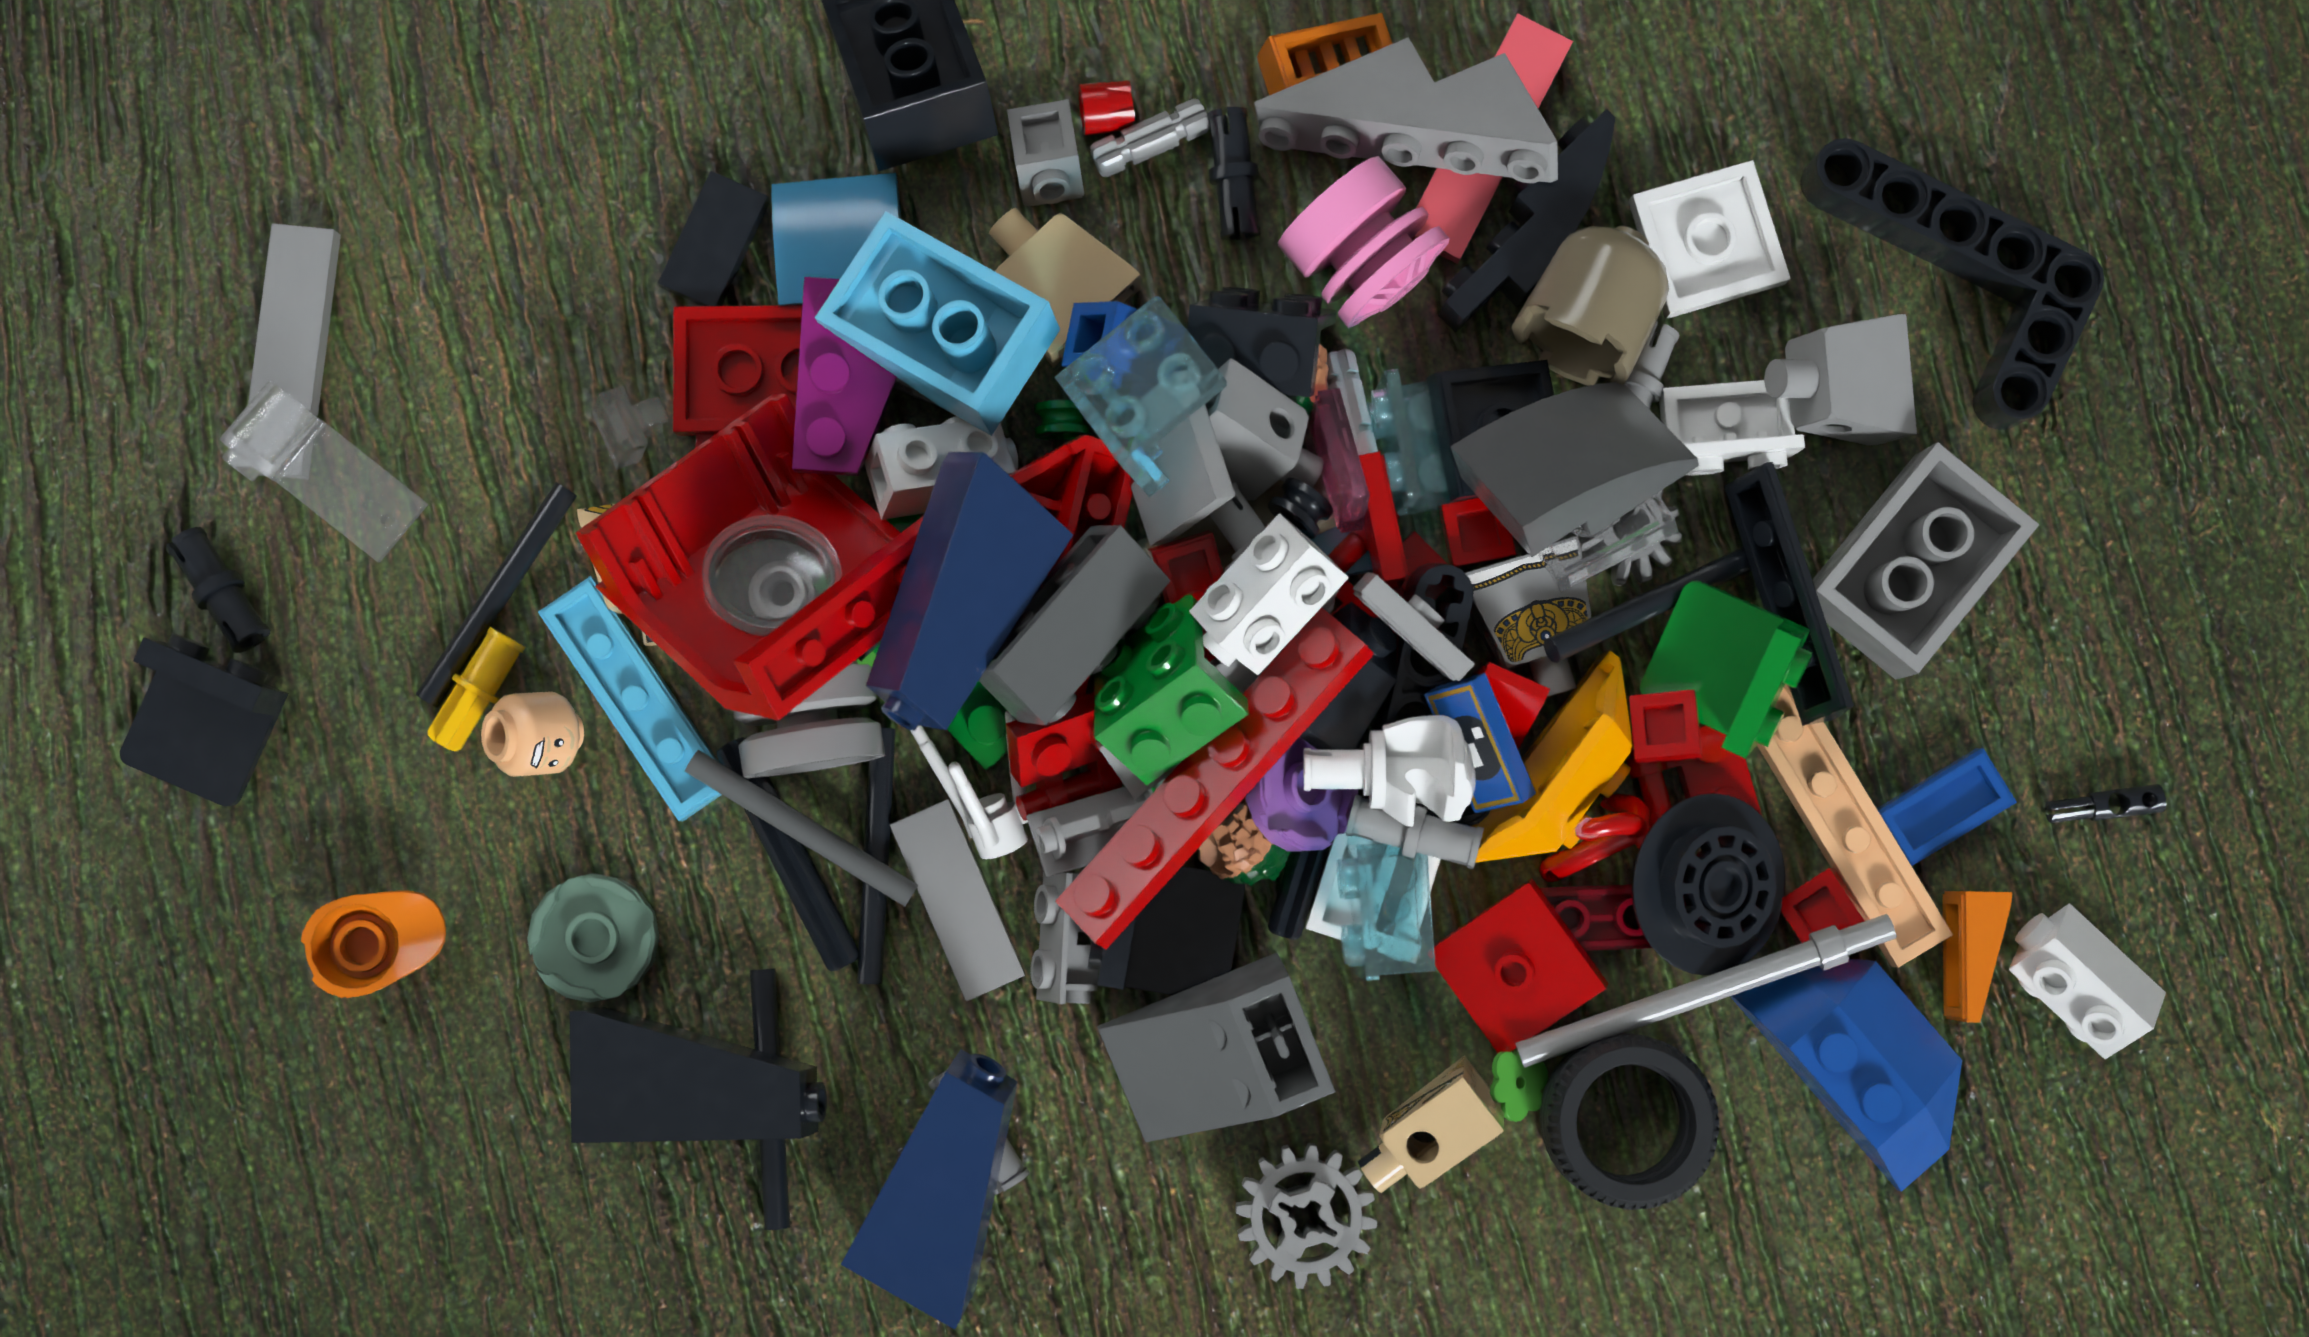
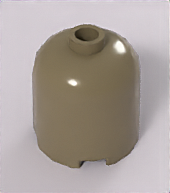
(1595, 304)

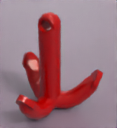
(1601, 837)

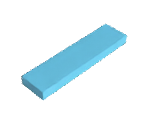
(631, 694)

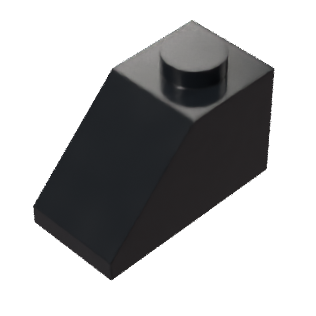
(1353, 709)

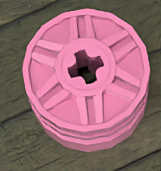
(1358, 236)

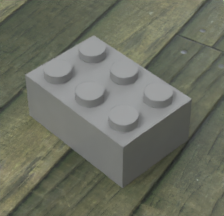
(1919, 561)

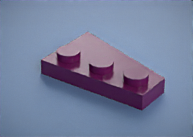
(837, 394)

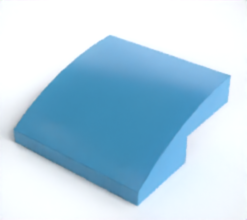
(824, 226)

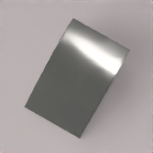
(1571, 463)

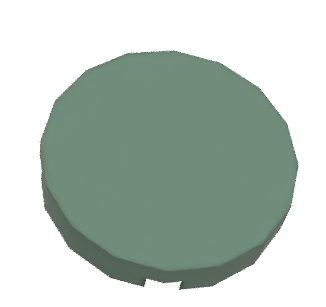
(593, 937)

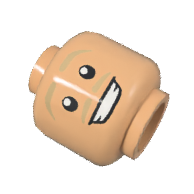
(532, 734)

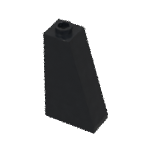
(673, 1084)

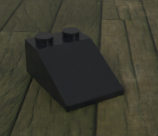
(911, 76)

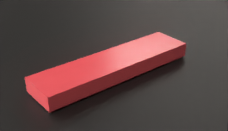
(1460, 200)

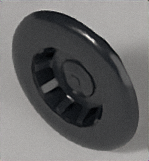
(1727, 887)

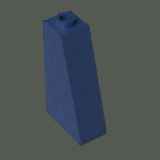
(963, 589)
(937, 1203)

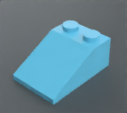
(940, 322)

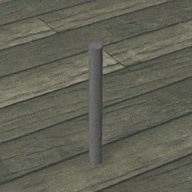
(801, 828)

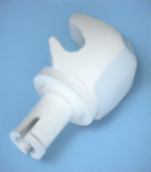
(1401, 766)

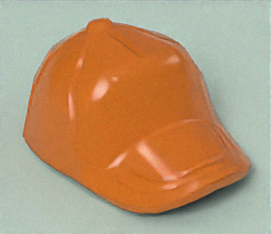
(371, 940)

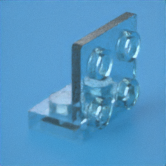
(1141, 387)
(1410, 444)
(1388, 911)

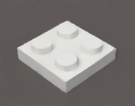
(1711, 238)

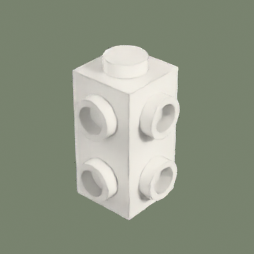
(908, 460)
(1266, 596)
(2086, 980)

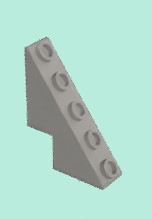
(1396, 111)

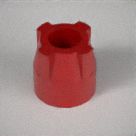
(1105, 106)

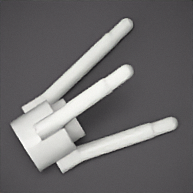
(988, 820)

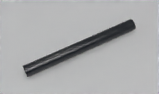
(496, 594)
(1642, 607)
(877, 845)
(772, 1151)

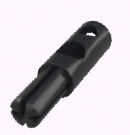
(2133, 802)

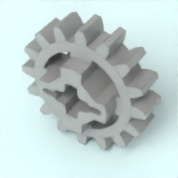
(1291, 1241)

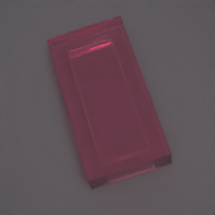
(1341, 465)

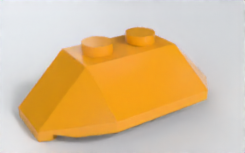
(1569, 766)

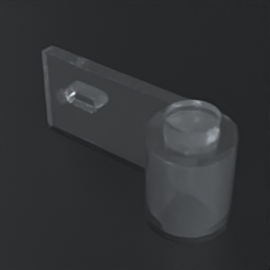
(321, 470)

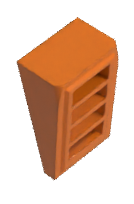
(1295, 45)
(1972, 950)

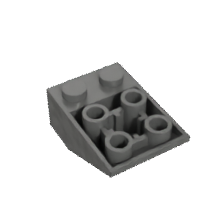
(1218, 1054)

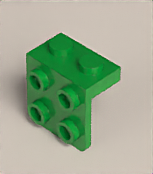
(1732, 659)
(1163, 695)

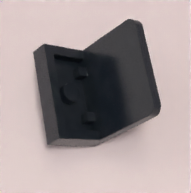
(1267, 338)
(201, 720)
(1177, 938)

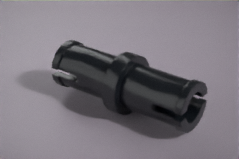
(1233, 173)
(218, 589)

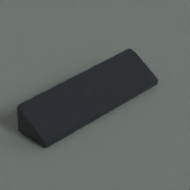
(1788, 588)

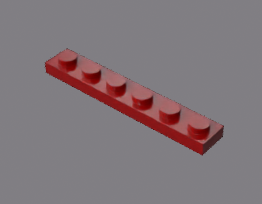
(1213, 779)

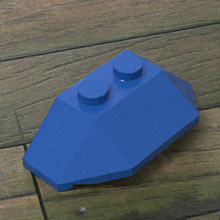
(1865, 1060)

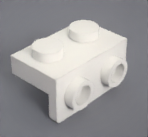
(1730, 424)

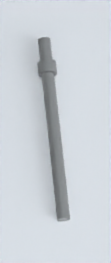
(1824, 949)

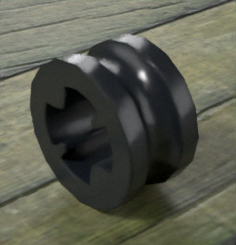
(1301, 506)

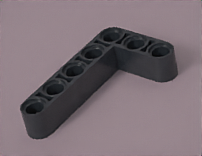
(1974, 260)

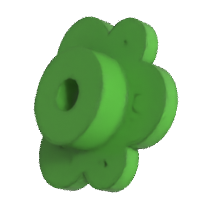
(1517, 1086)

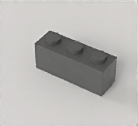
(1074, 624)

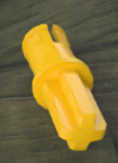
(474, 690)

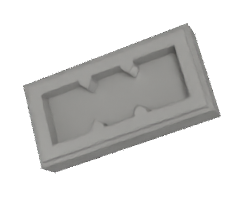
(1415, 624)

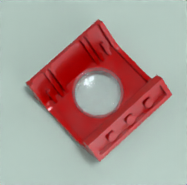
(751, 569)

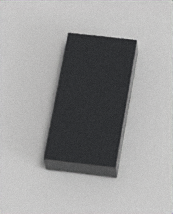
(714, 241)

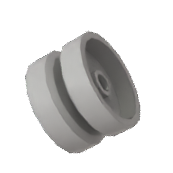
(813, 734)

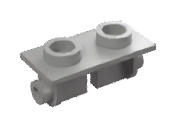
(1077, 831)
(1060, 963)

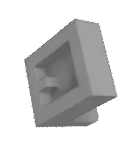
(1045, 153)

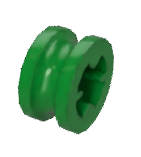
(1059, 421)

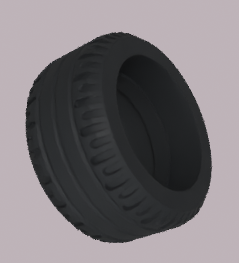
(1695, 1136)

